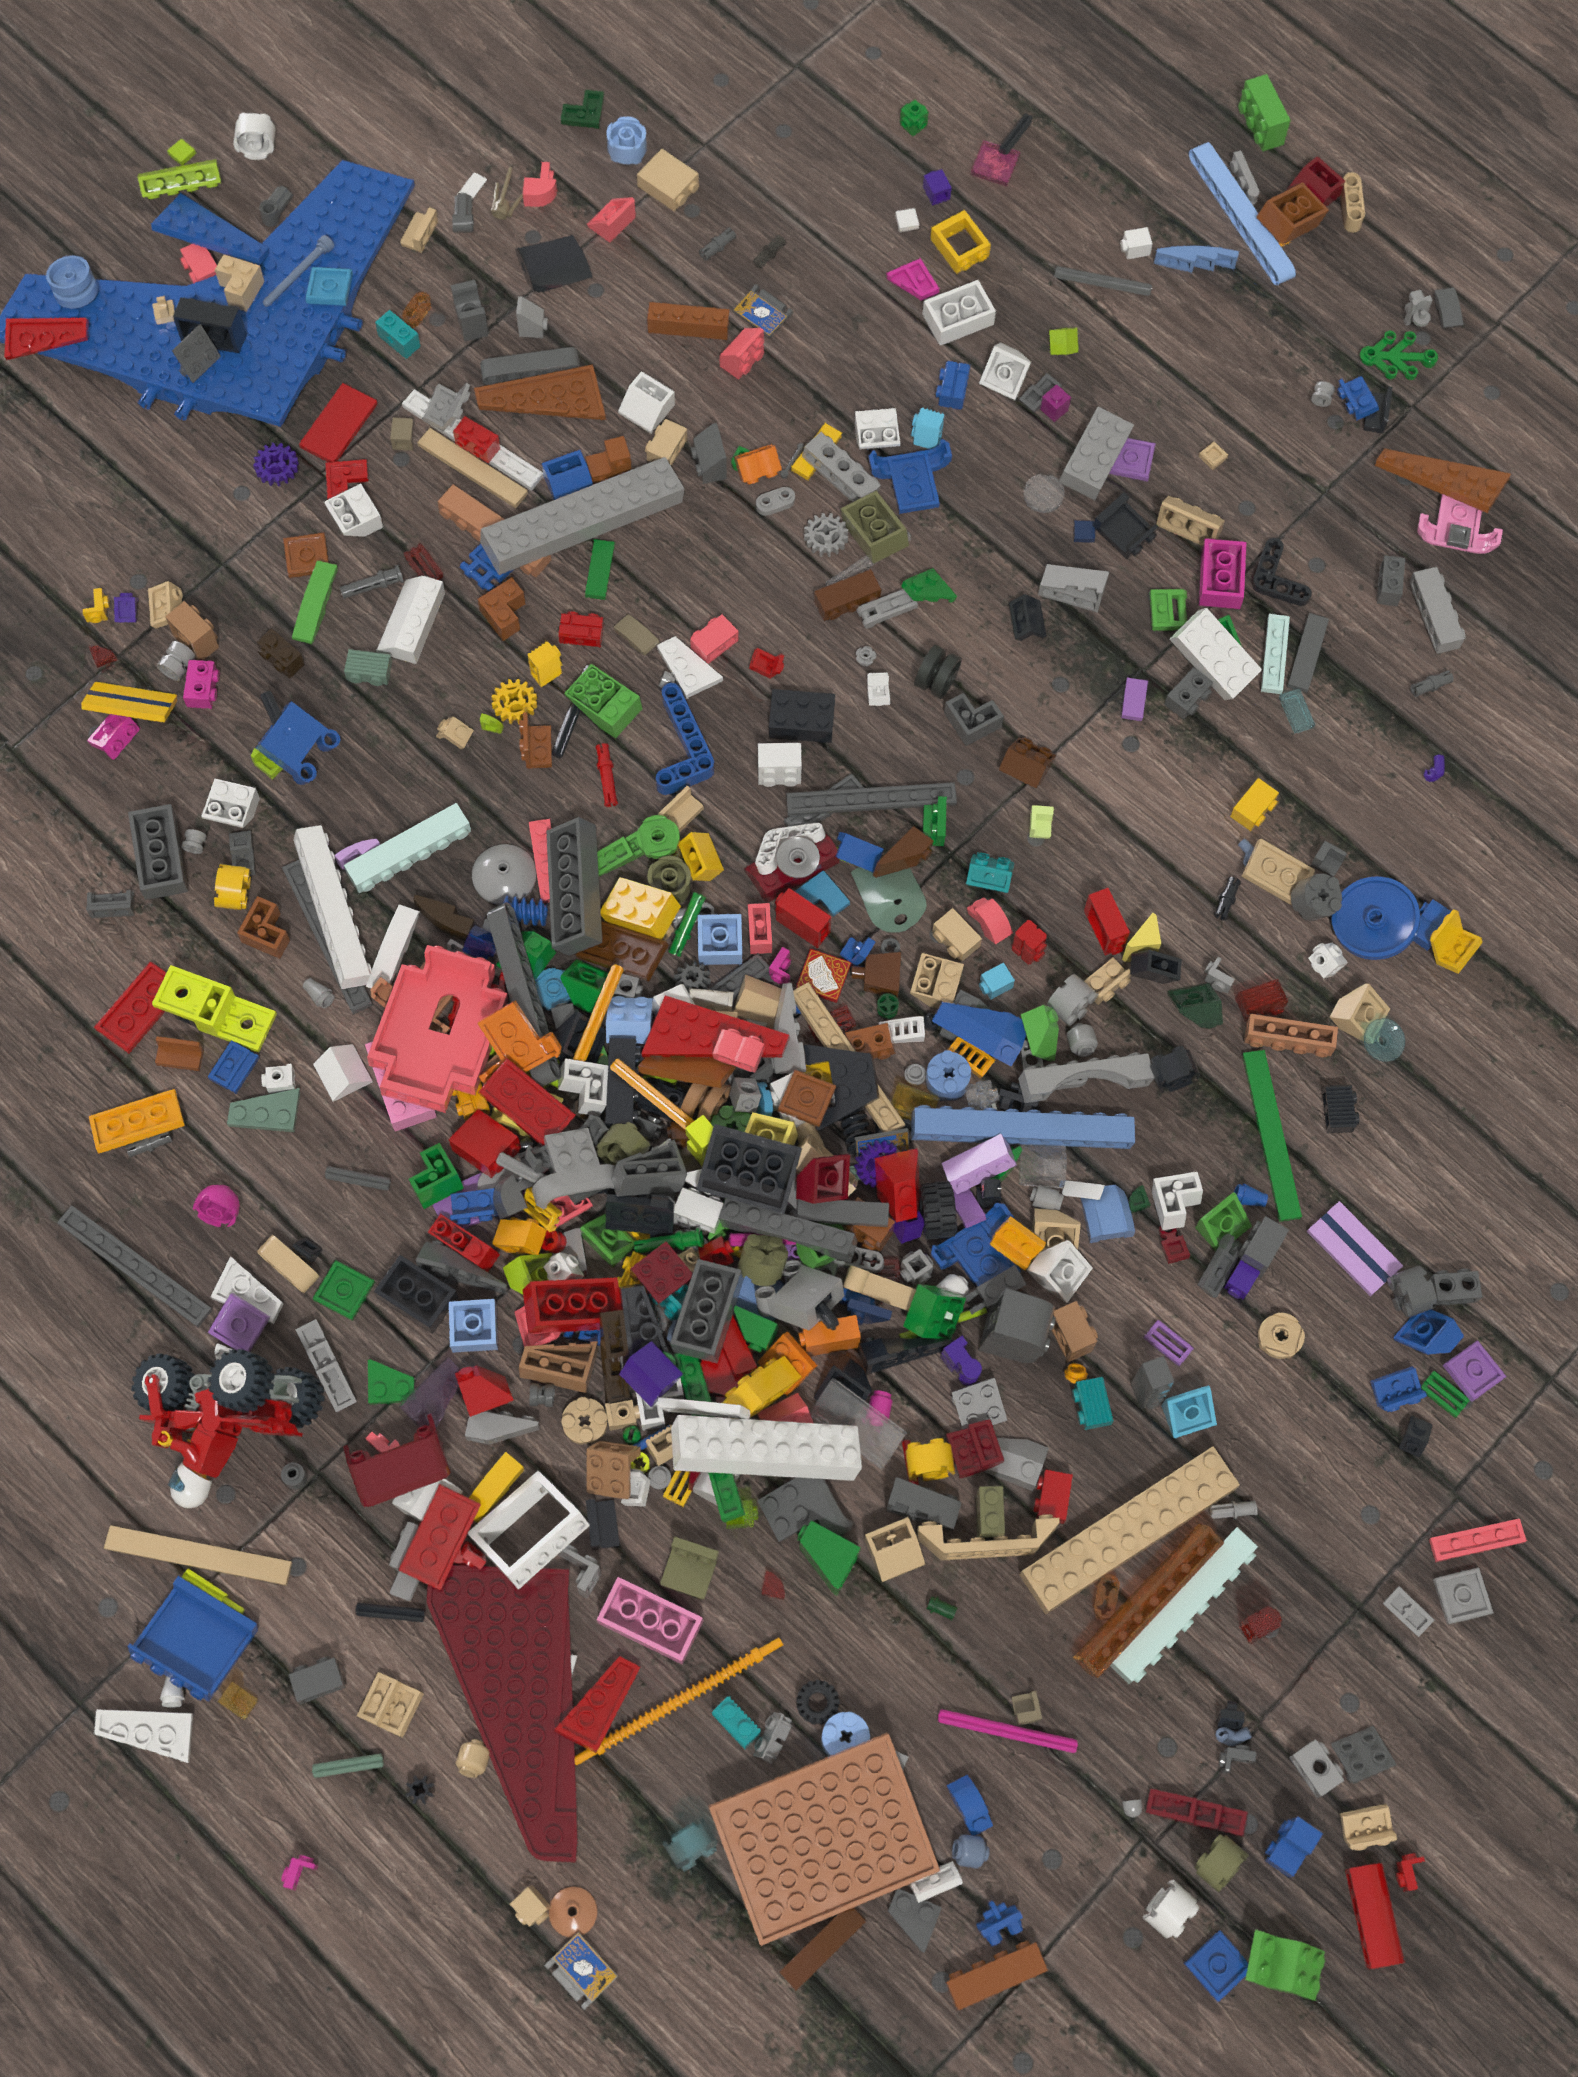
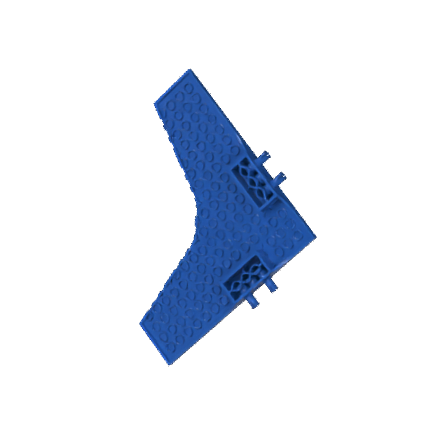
(282, 342)

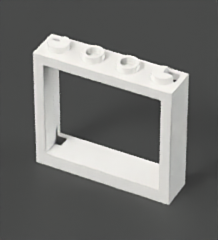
(511, 1510)

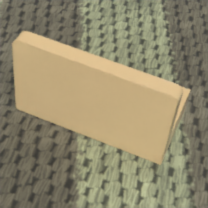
(420, 230)
(682, 809)

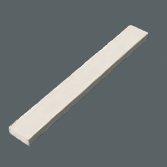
(504, 460)

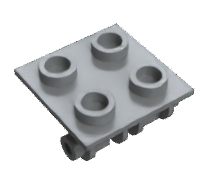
(979, 1403)

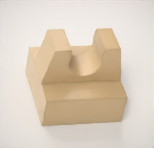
(163, 310)

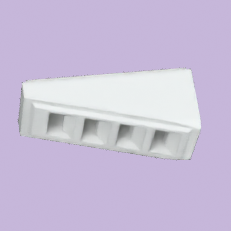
(910, 1022)

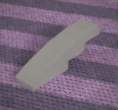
(326, 1365)

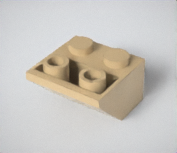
(936, 980)
(894, 1549)

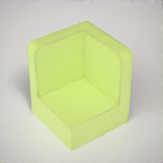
(1041, 821)

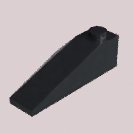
(891, 1352)

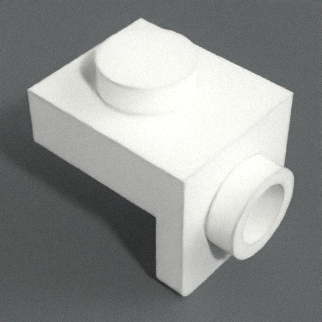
(878, 689)
(639, 1489)

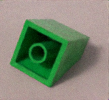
(828, 1554)

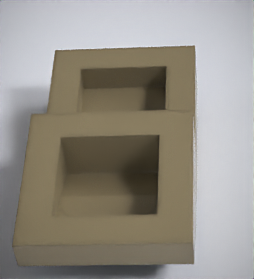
(637, 634)

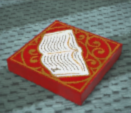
(824, 974)

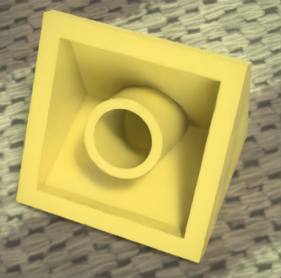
(1145, 938)

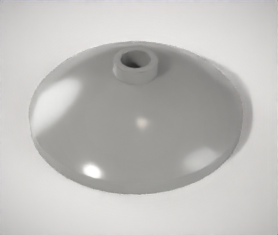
(515, 881)

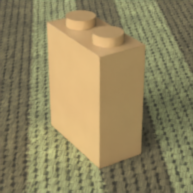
(668, 180)

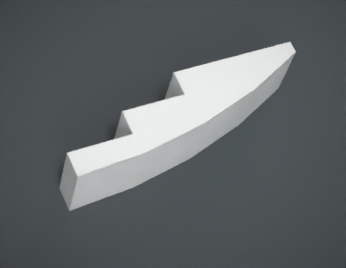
(394, 945)

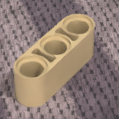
(1352, 202)
(288, 1264)

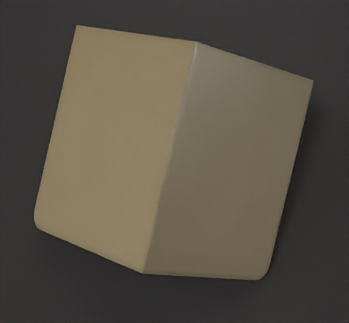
(401, 434)
(1026, 1708)

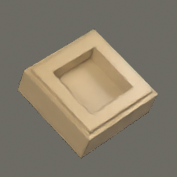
(1213, 455)

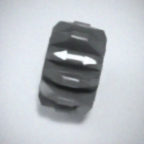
(694, 972)

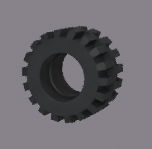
(938, 1210)

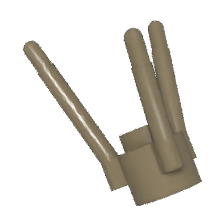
(500, 207)

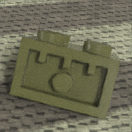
(689, 1568)

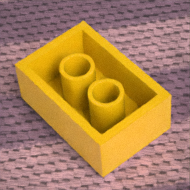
(640, 908)
(764, 1386)

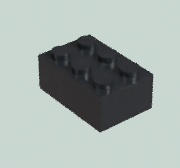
(219, 321)
(801, 716)
(415, 1294)

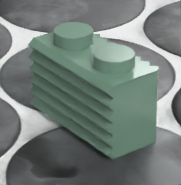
(368, 667)

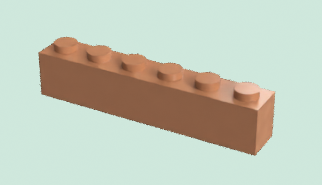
(474, 516)

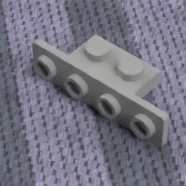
(404, 1585)

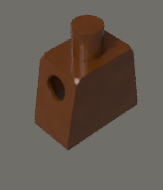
(880, 973)

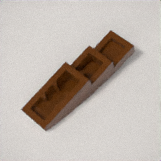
(822, 1947)

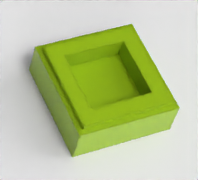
(181, 152)

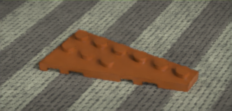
(553, 394)
(1462, 482)

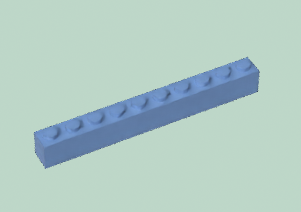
(1023, 1127)

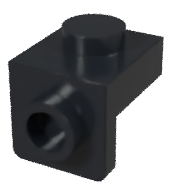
(1416, 1436)

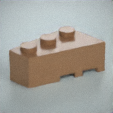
(563, 1365)

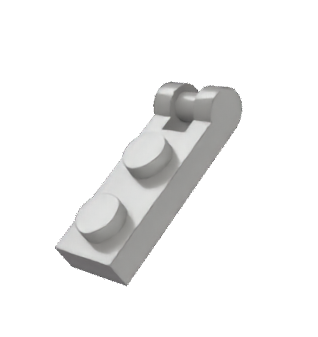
(1244, 177)
(886, 608)

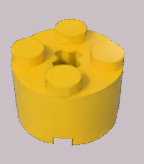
(232, 887)
(930, 1460)

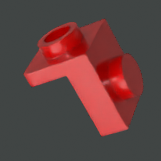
(766, 664)
(1405, 1875)

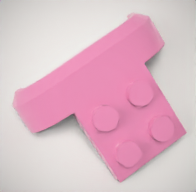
(1460, 514)

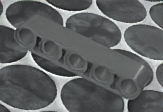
(528, 364)

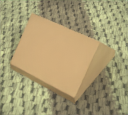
(757, 1001)

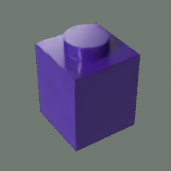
(937, 187)
(909, 1229)
(1241, 1280)

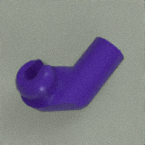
(1437, 771)

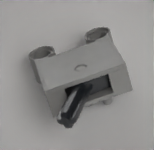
(803, 1298)

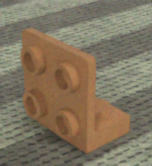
(610, 1469)

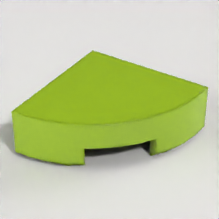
(490, 724)

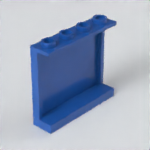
(193, 1640)

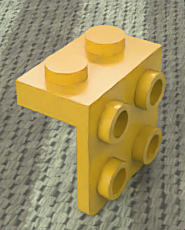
(1452, 944)

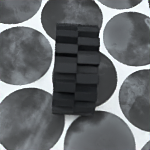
(817, 1687)

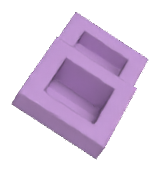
(354, 851)

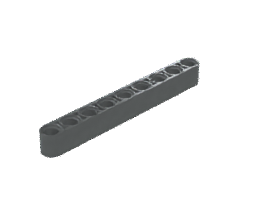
(520, 981)

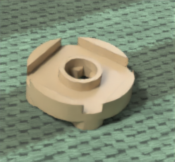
(1292, 1330)
(581, 1408)

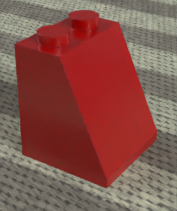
(899, 1183)

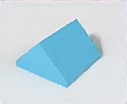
(1190, 1411)

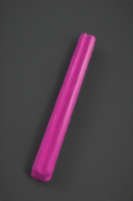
(1007, 1731)

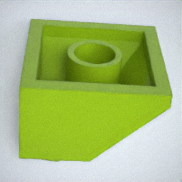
(526, 1269)

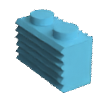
(927, 428)

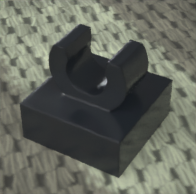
(1231, 1717)

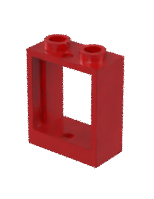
(1106, 922)

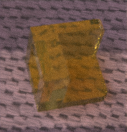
(238, 1700)

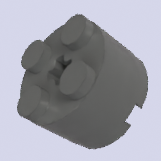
(1317, 897)
(1412, 1291)

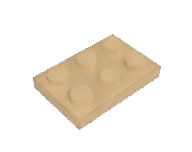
(1275, 870)

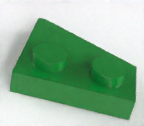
(928, 587)
(387, 1384)

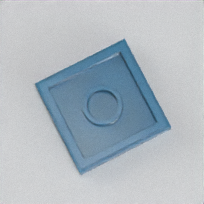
(329, 286)

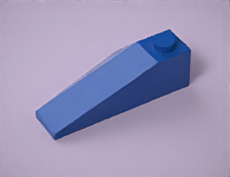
(990, 1031)

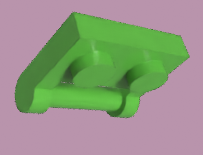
(1162, 609)

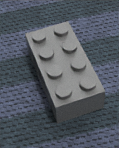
(1096, 453)

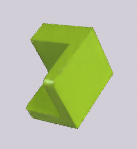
(1063, 341)

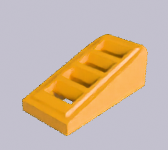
(981, 1055)

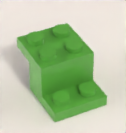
(1285, 1965)

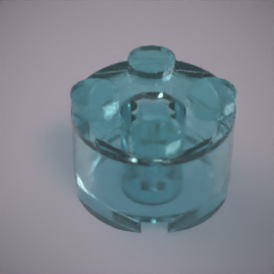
(690, 1844)

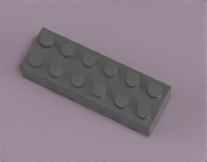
(574, 886)

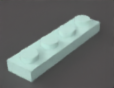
(1275, 654)

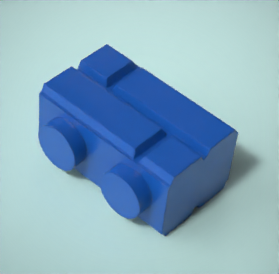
(954, 385)

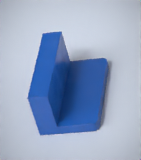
(858, 852)

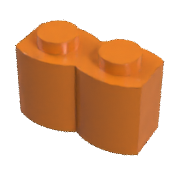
(758, 464)

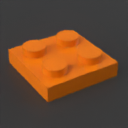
(800, 1360)

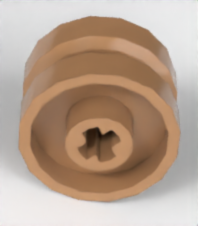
(705, 1100)

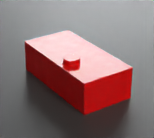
(569, 1304)

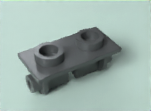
(649, 1126)

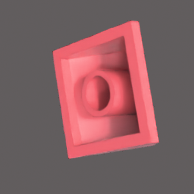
(613, 218)

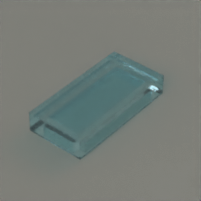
(1297, 711)

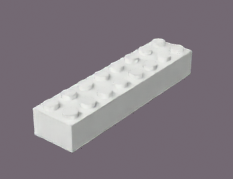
(765, 1448)

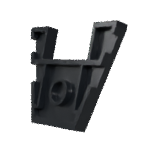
(854, 1080)

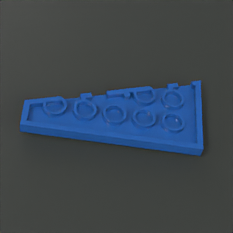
(199, 226)

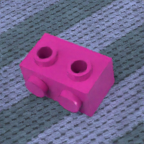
(200, 684)

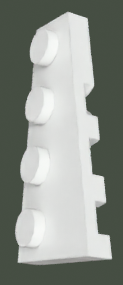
(152, 1731)

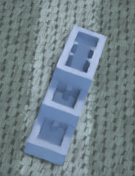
(1203, 257)

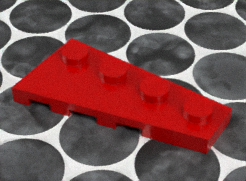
(594, 1714)

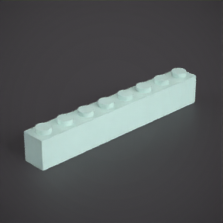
(1184, 1605)

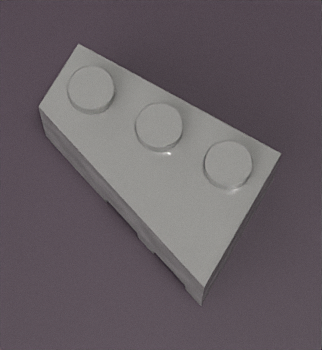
(1074, 586)

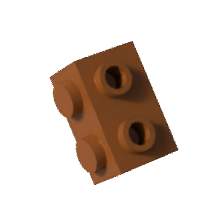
(873, 1040)

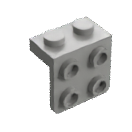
(445, 406)

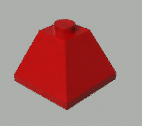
(482, 1389)

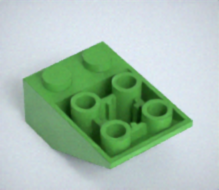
(604, 700)

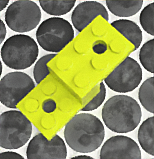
(214, 1008)

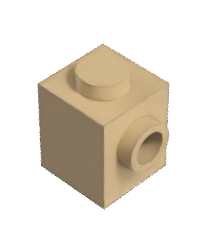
(531, 1907)

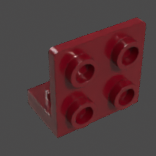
(661, 1272)

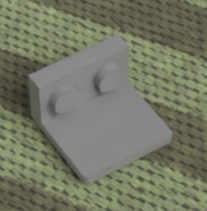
(588, 1578)

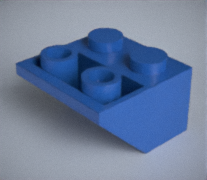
(566, 474)

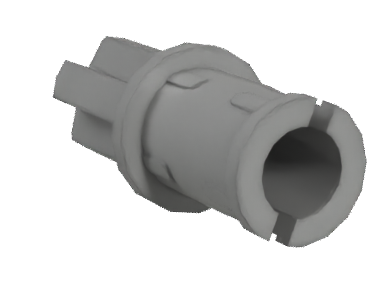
(1233, 1509)

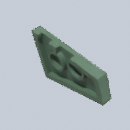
(266, 1112)

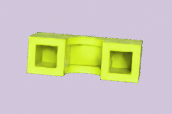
(699, 1134)

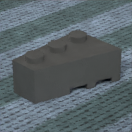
(650, 1172)

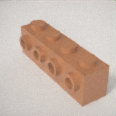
(1291, 1035)

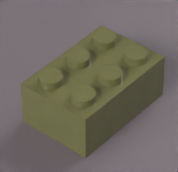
(875, 527)

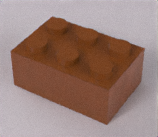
(1292, 213)

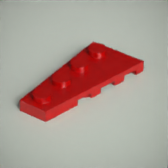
(37, 335)

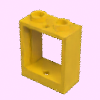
(951, 226)

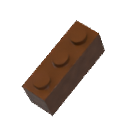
(847, 595)

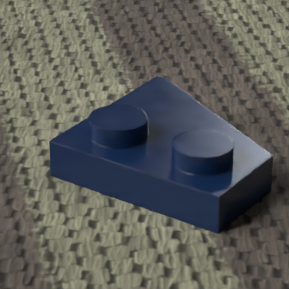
(867, 1313)

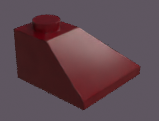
(824, 1179)

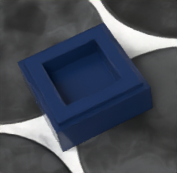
(1084, 531)

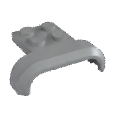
(574, 1167)

